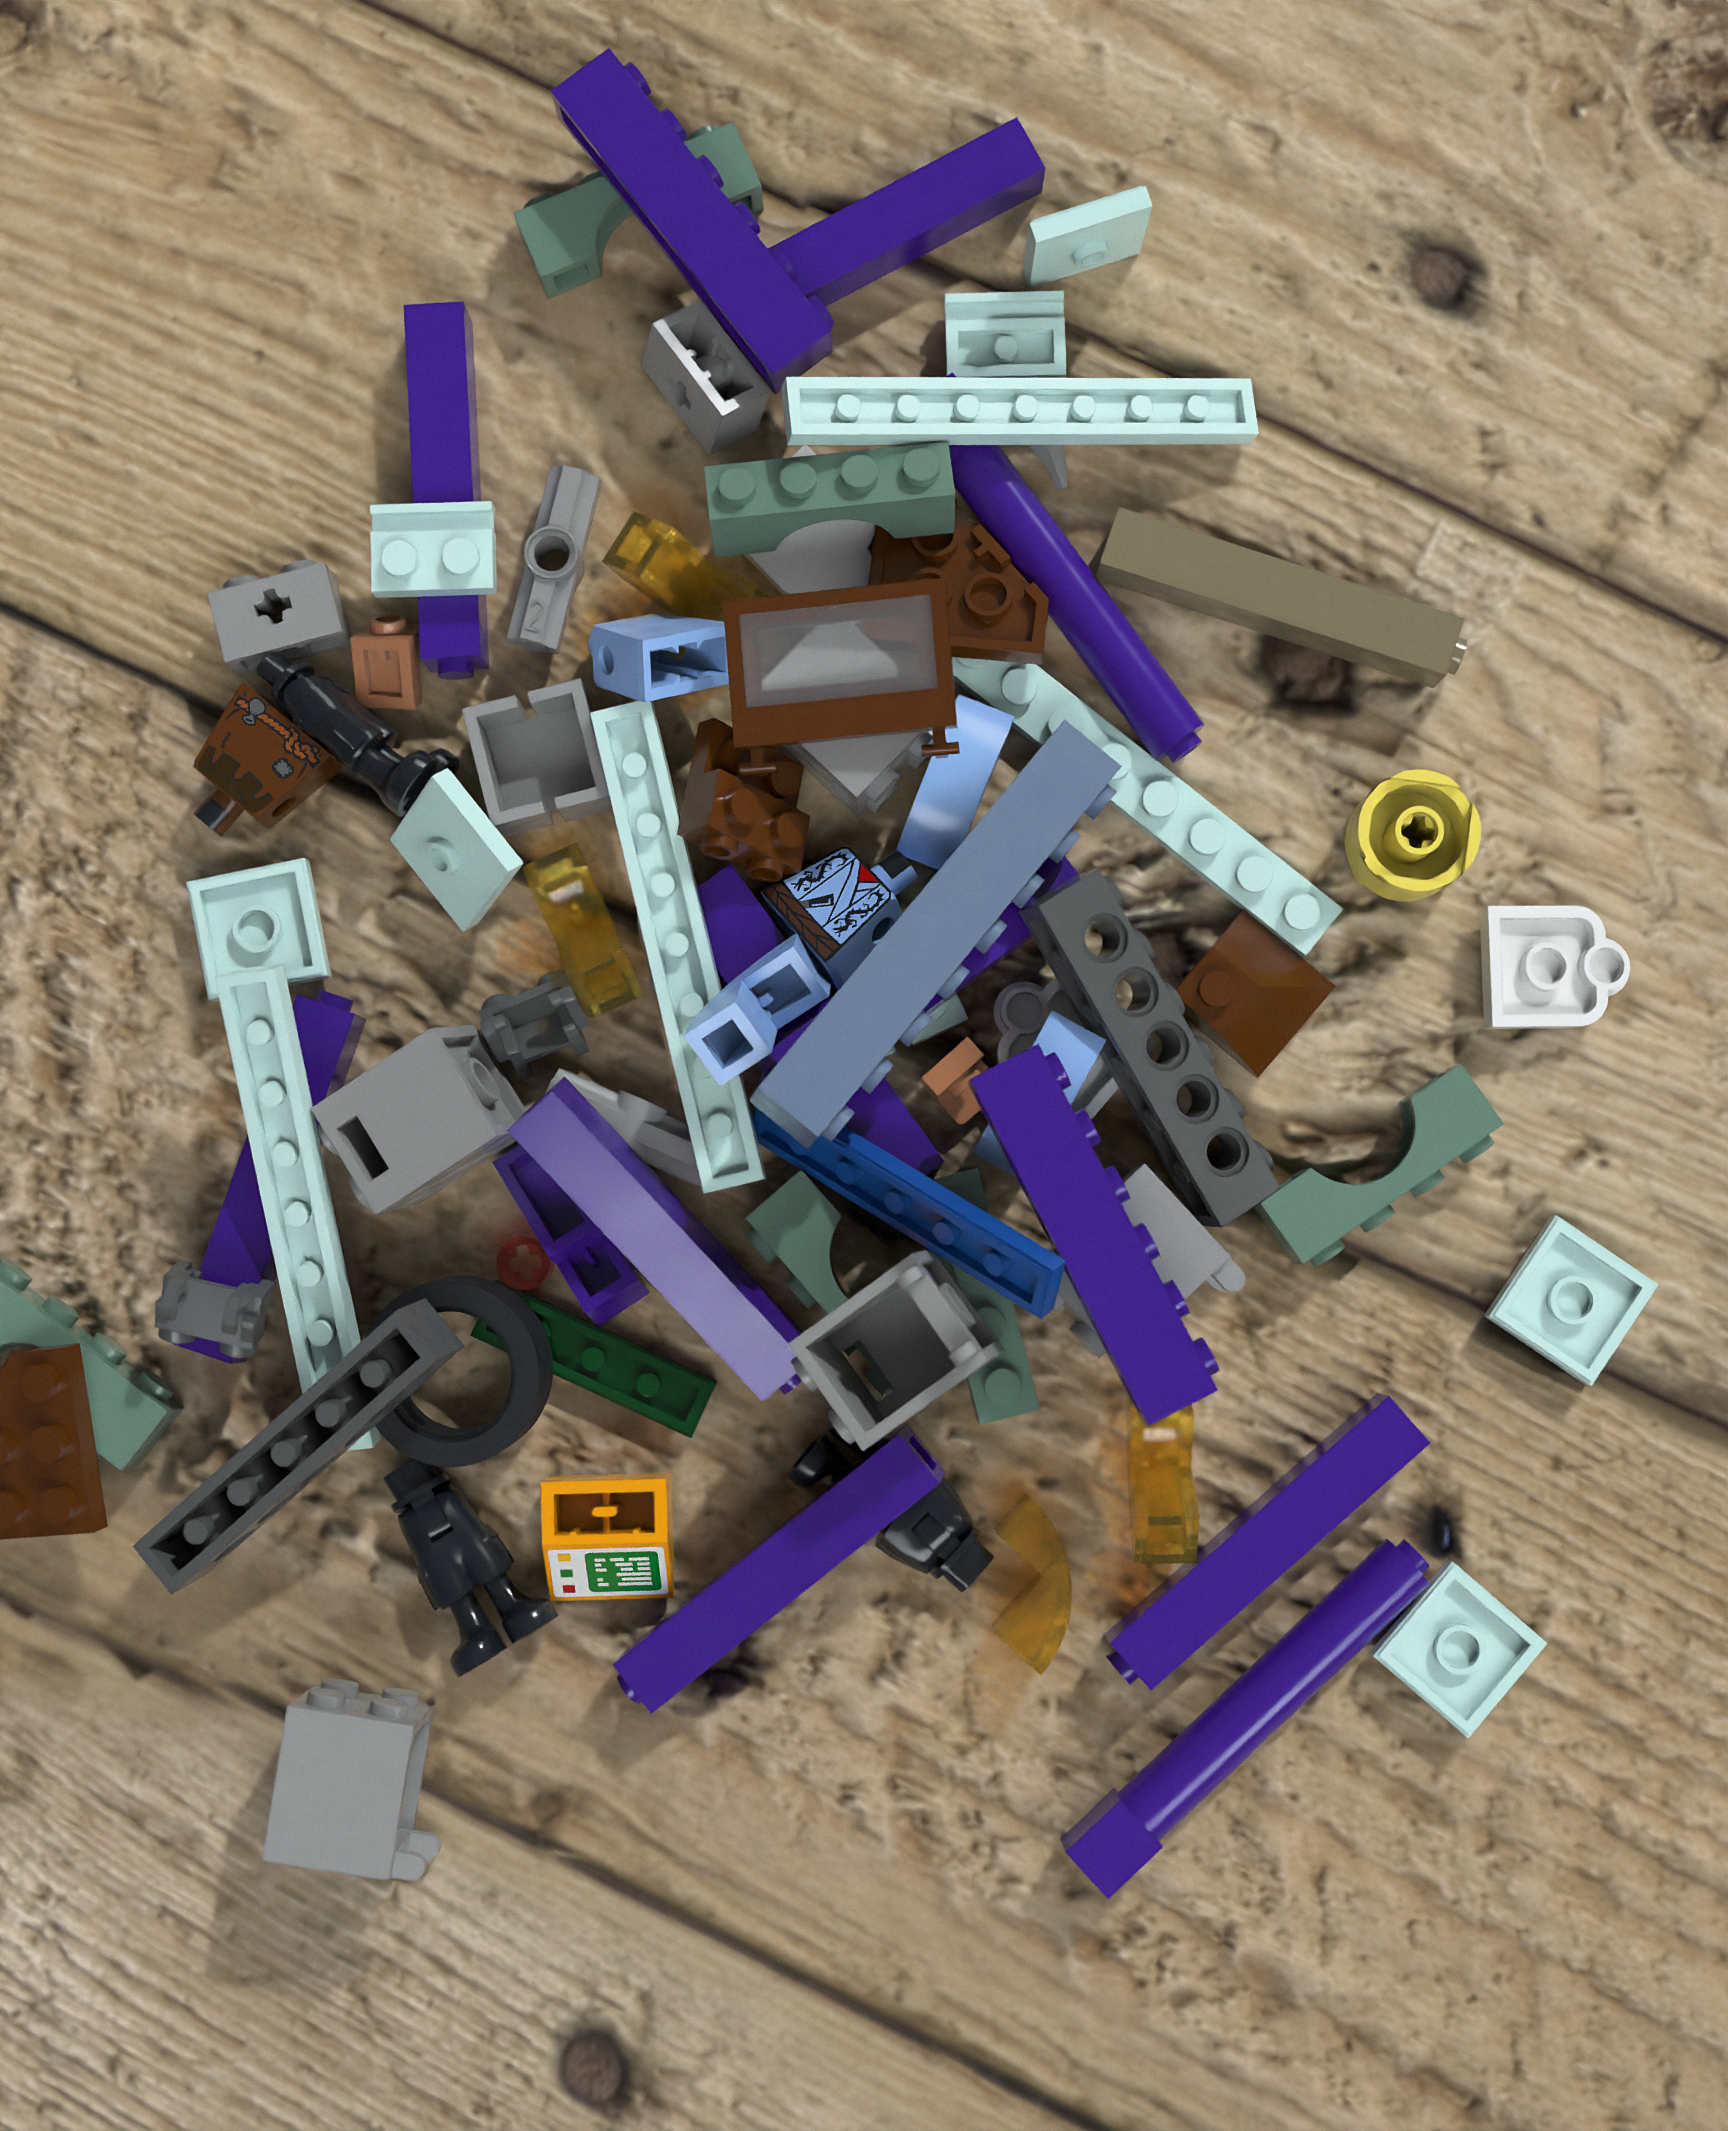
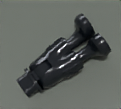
(352, 732)
(455, 1557)

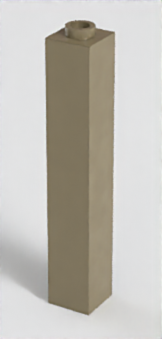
(1281, 599)

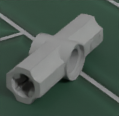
(561, 525)
(643, 1125)

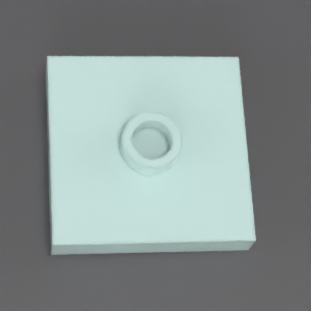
(1086, 236)
(455, 850)
(259, 921)
(1571, 1300)
(1458, 1648)

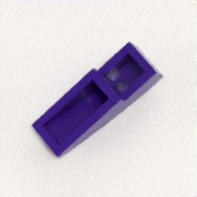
(587, 1258)

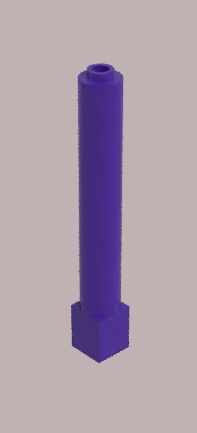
(1076, 600)
(1129, 1824)

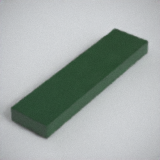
(616, 1368)

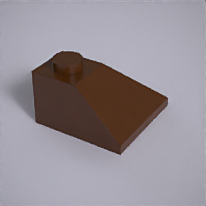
(1251, 993)

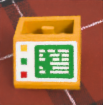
(608, 1536)

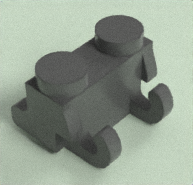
(535, 1022)
(212, 1311)

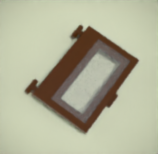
(840, 667)

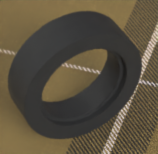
(530, 1383)

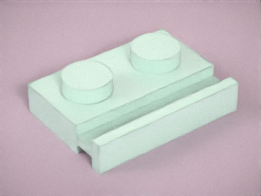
(1005, 334)
(433, 549)

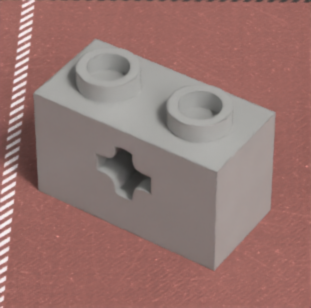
(705, 377)
(309, 627)

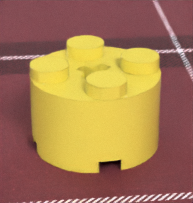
(1439, 816)

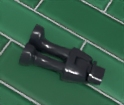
(928, 1536)

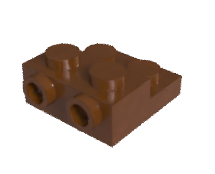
(745, 815)

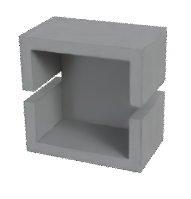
(539, 761)

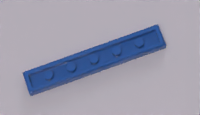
(925, 1213)

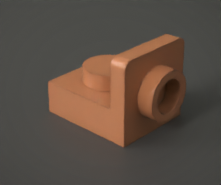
(387, 663)
(949, 1081)

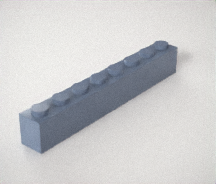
(934, 935)

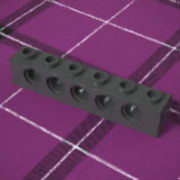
(1150, 1087)
(298, 1445)

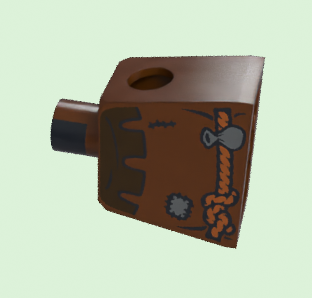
(258, 764)

